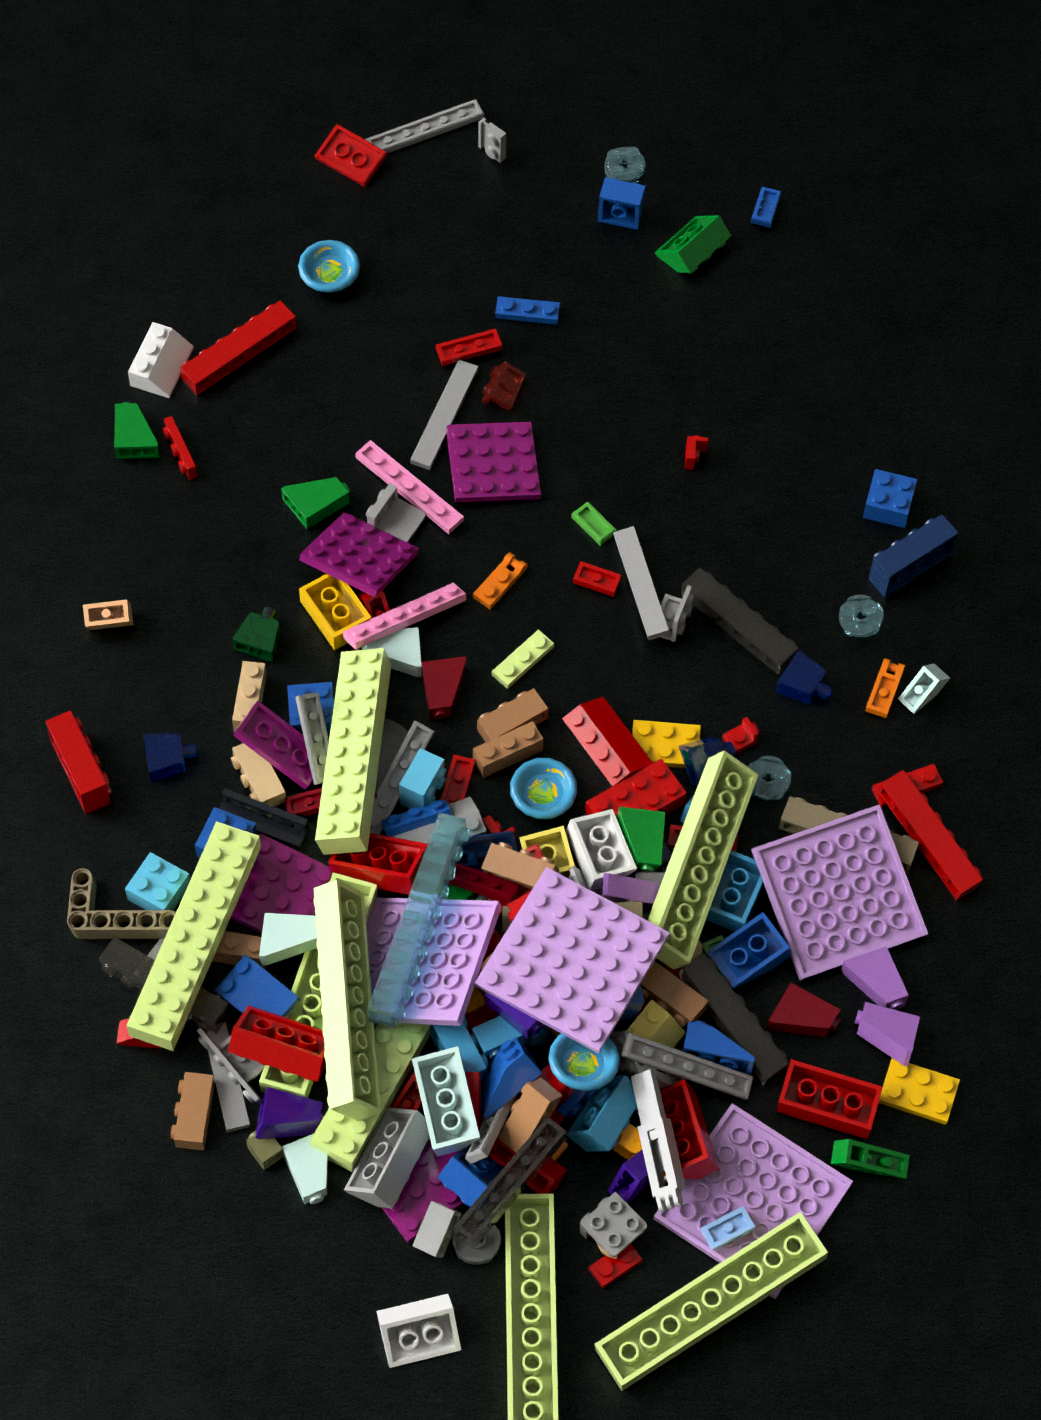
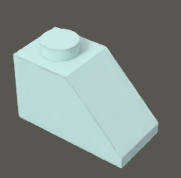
(923, 687)

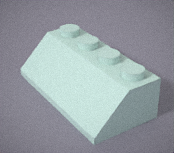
(446, 1101)

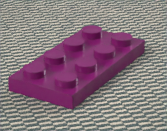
(276, 743)

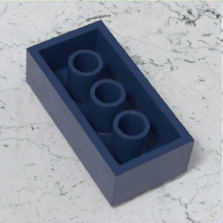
(913, 555)

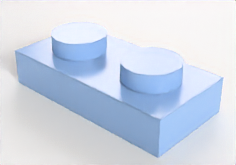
(727, 1228)

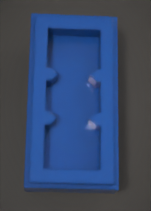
(766, 207)

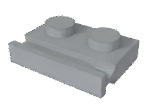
(492, 139)

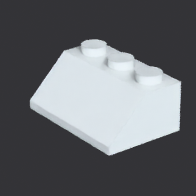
(159, 360)
(599, 847)
(419, 1330)

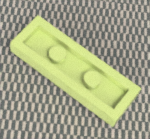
(522, 659)

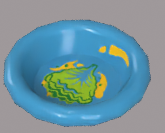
(329, 266)
(543, 788)
(582, 1067)

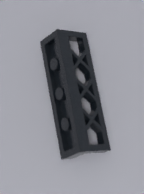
(269, 820)

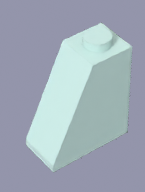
(402, 650)
(286, 936)
(308, 1169)

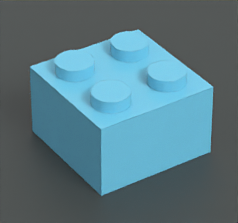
(422, 780)
(157, 884)

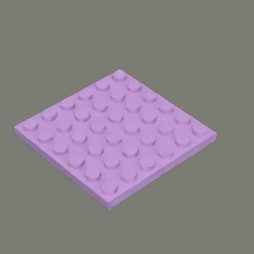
(839, 891)
(451, 957)
(572, 959)
(763, 1175)

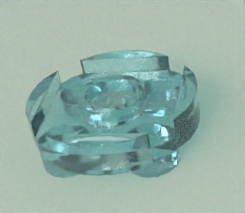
(628, 156)
(858, 627)
(778, 771)

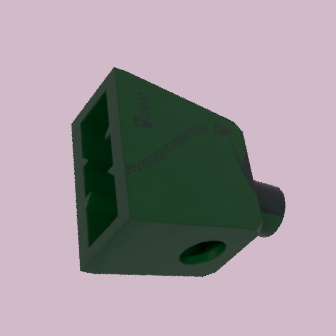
(258, 635)

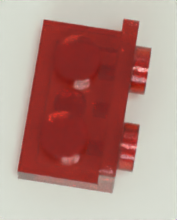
(504, 385)

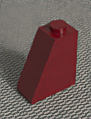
(442, 685)
(803, 1014)

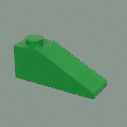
(869, 1159)

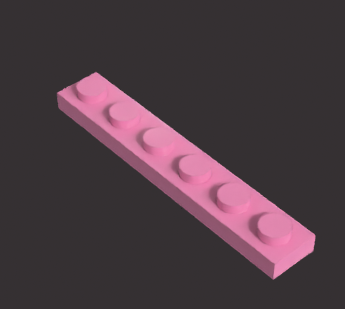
(409, 487)
(404, 616)

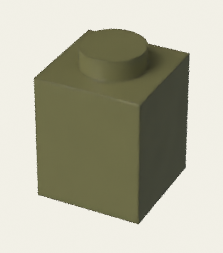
(264, 1150)

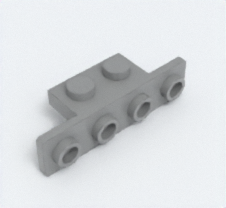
(241, 1069)

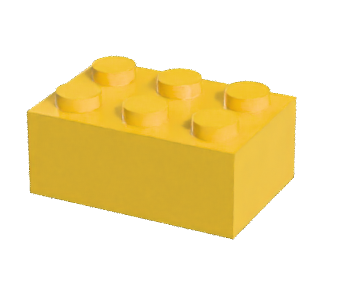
(333, 608)

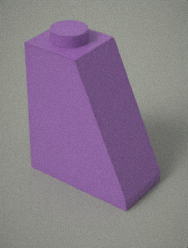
(623, 888)
(877, 978)
(888, 1030)

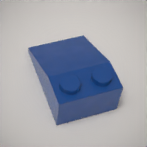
(750, 951)
(255, 987)
(714, 1046)
(507, 1075)
(469, 1179)

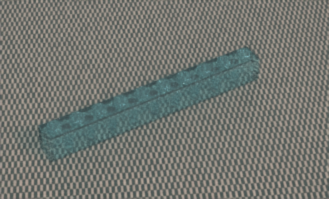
(417, 921)

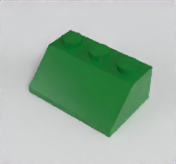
(694, 243)

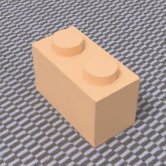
(108, 614)

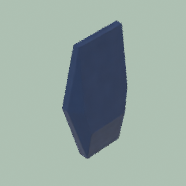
(477, 847)

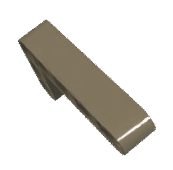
(114, 918)

